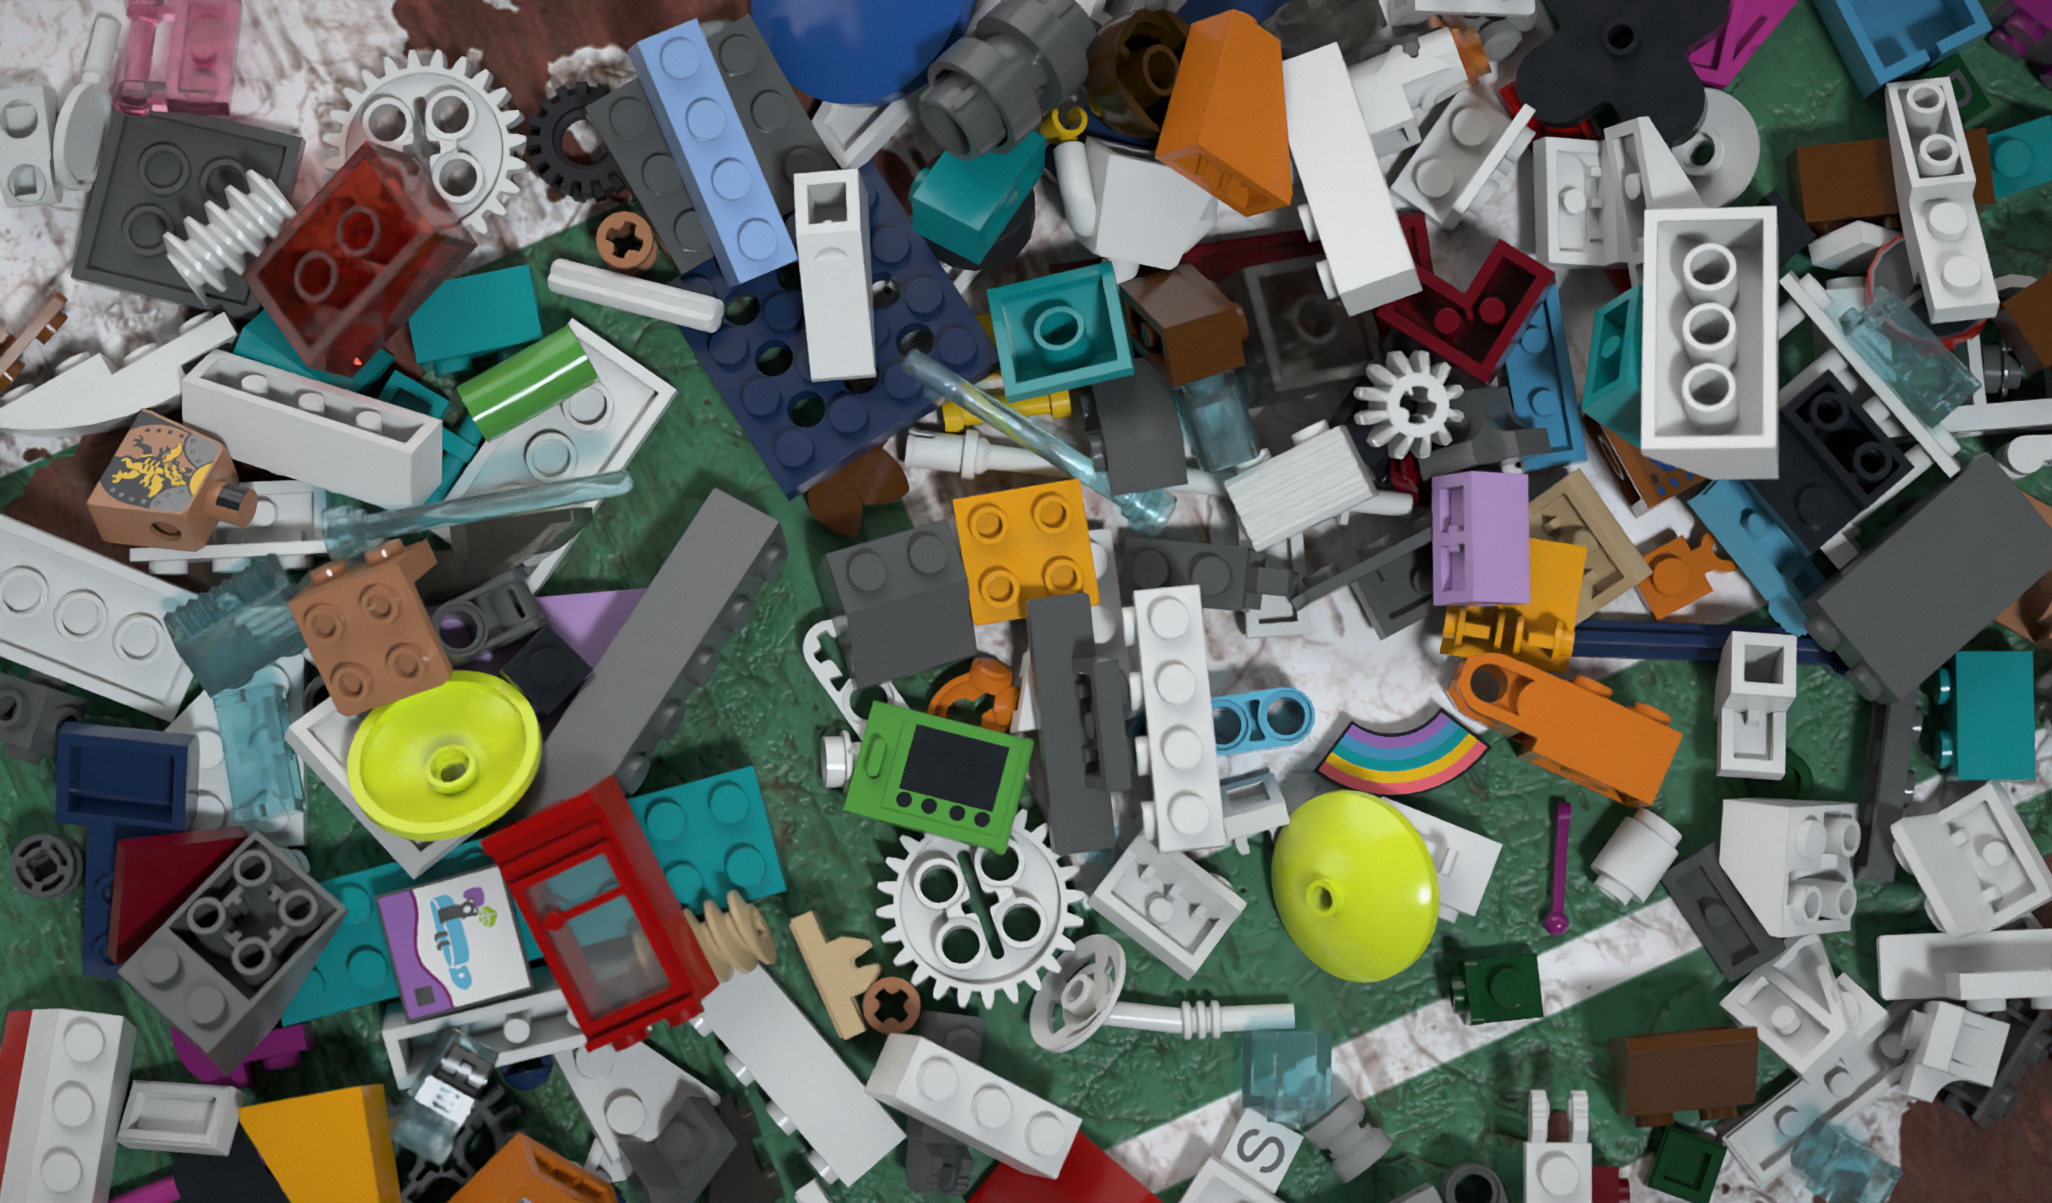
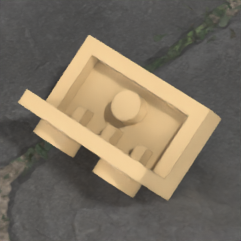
(1578, 516)

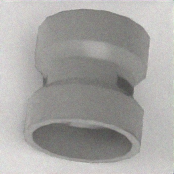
(1351, 1142)

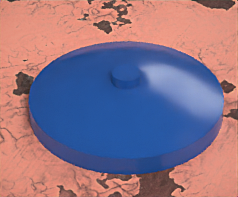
(860, 48)

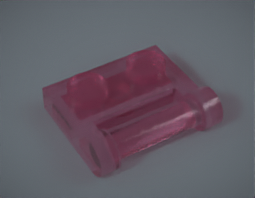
(199, 57)

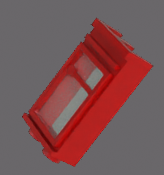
(603, 916)

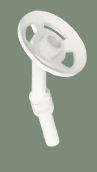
(1094, 1003)

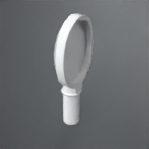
(87, 113)

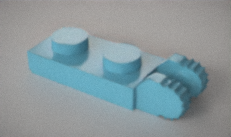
(1759, 549)

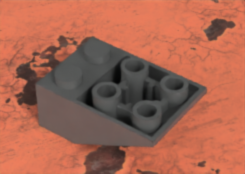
(236, 952)

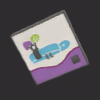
(455, 943)

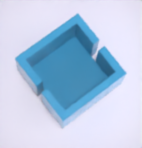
(1899, 37)

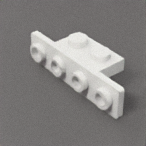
(283, 525)
(1971, 968)

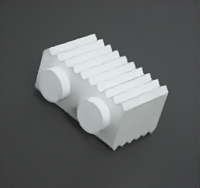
(1300, 486)

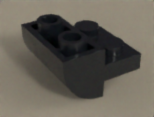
(1829, 464)

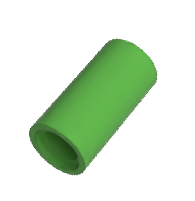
(528, 383)

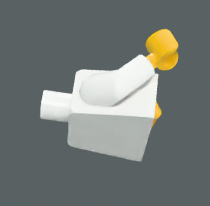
(1125, 199)

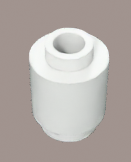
(1636, 857)

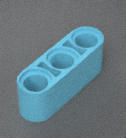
(1251, 714)

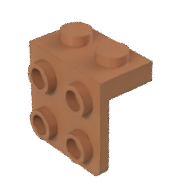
(372, 628)

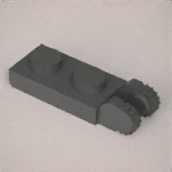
(950, 1161)

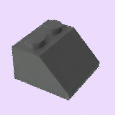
(899, 604)

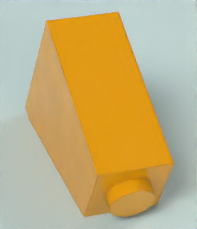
(327, 1145)

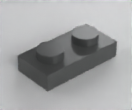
(1720, 913)

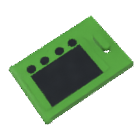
(939, 777)

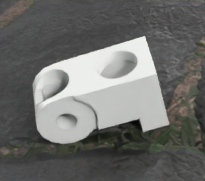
(27, 146)

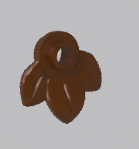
(865, 481)

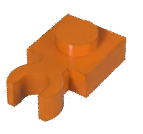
(1680, 575)

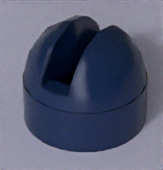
(530, 1079)

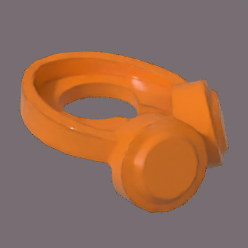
(984, 677)

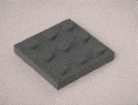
(770, 116)
(156, 176)

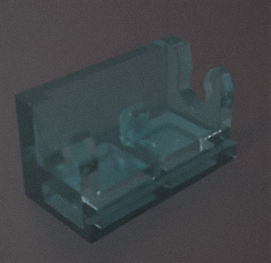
(1909, 356)
(258, 760)

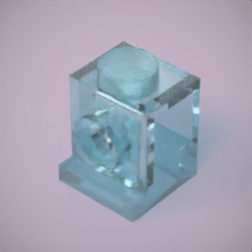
(1843, 1166)

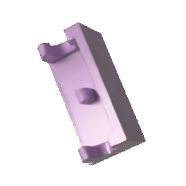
(1480, 539)

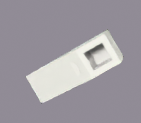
(836, 273)

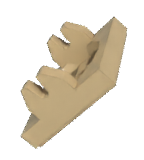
(836, 972)

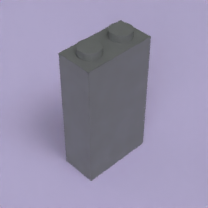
(1931, 580)

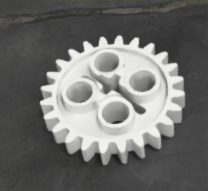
(482, 143)
(925, 924)

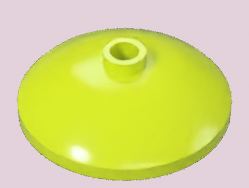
(416, 747)
(1377, 881)

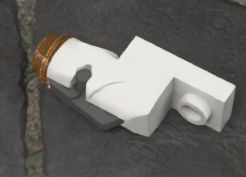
(1411, 74)

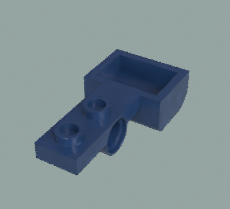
(121, 788)

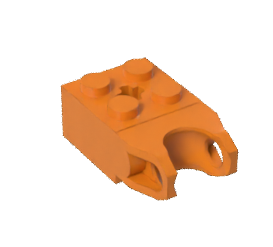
(1572, 728)

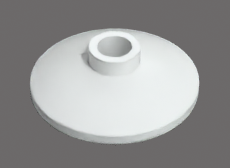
(1735, 151)

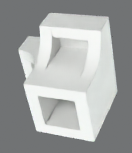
(1949, 1046)

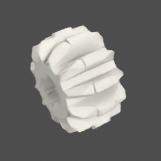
(1422, 385)

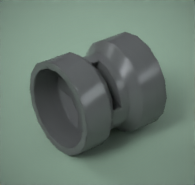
(60, 869)

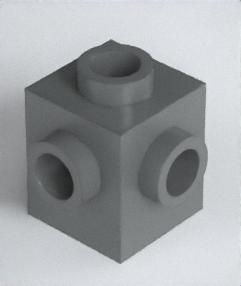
(34, 713)

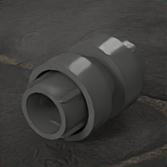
(993, 86)

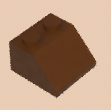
(1684, 1071)

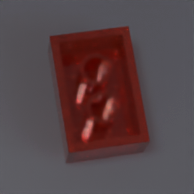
(359, 260)

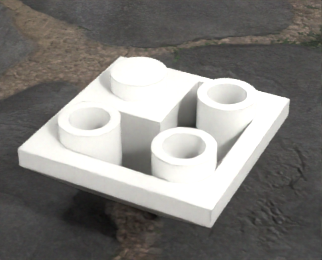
(1792, 861)

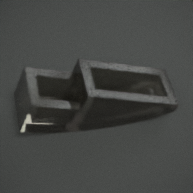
(495, 547)

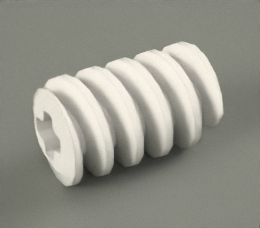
(229, 234)

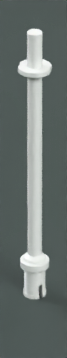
(975, 455)

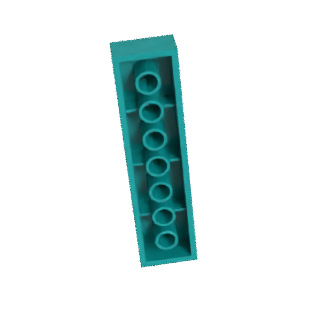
(702, 833)

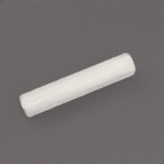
(636, 295)

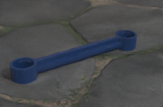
(1682, 642)

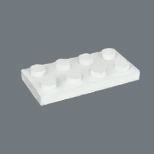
(574, 439)
(89, 620)

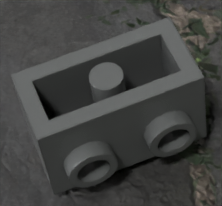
(1136, 433)

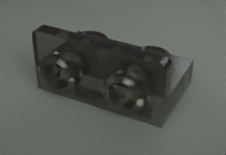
(1317, 23)

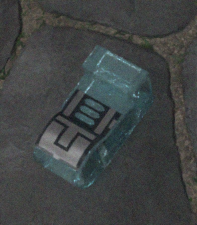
(442, 1096)

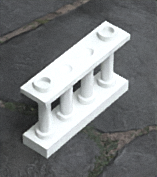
(1933, 445)

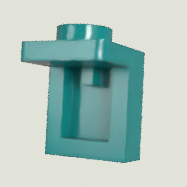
(2021, 157)

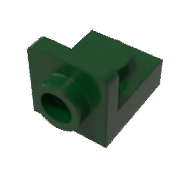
(1497, 989)

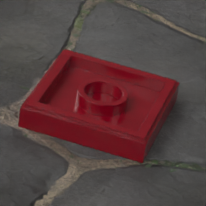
(158, 877)

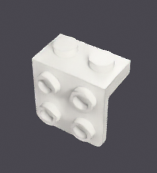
(1974, 863)

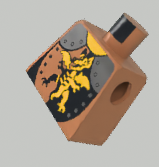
(168, 488)

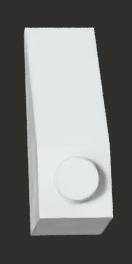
(1644, 179)

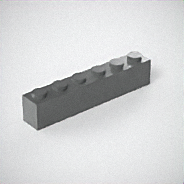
(660, 653)

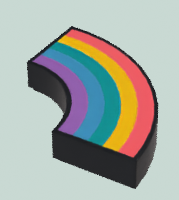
(1403, 761)

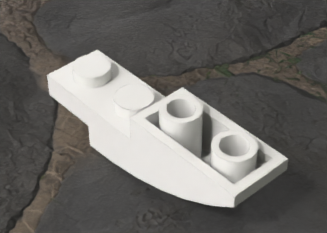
(1937, 202)
(98, 398)

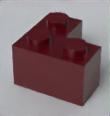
(1476, 327)

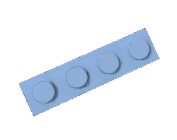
(712, 153)

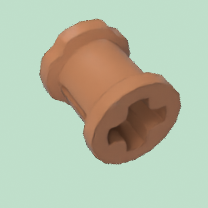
(619, 226)
(872, 1004)

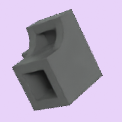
(1486, 436)

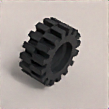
(547, 152)

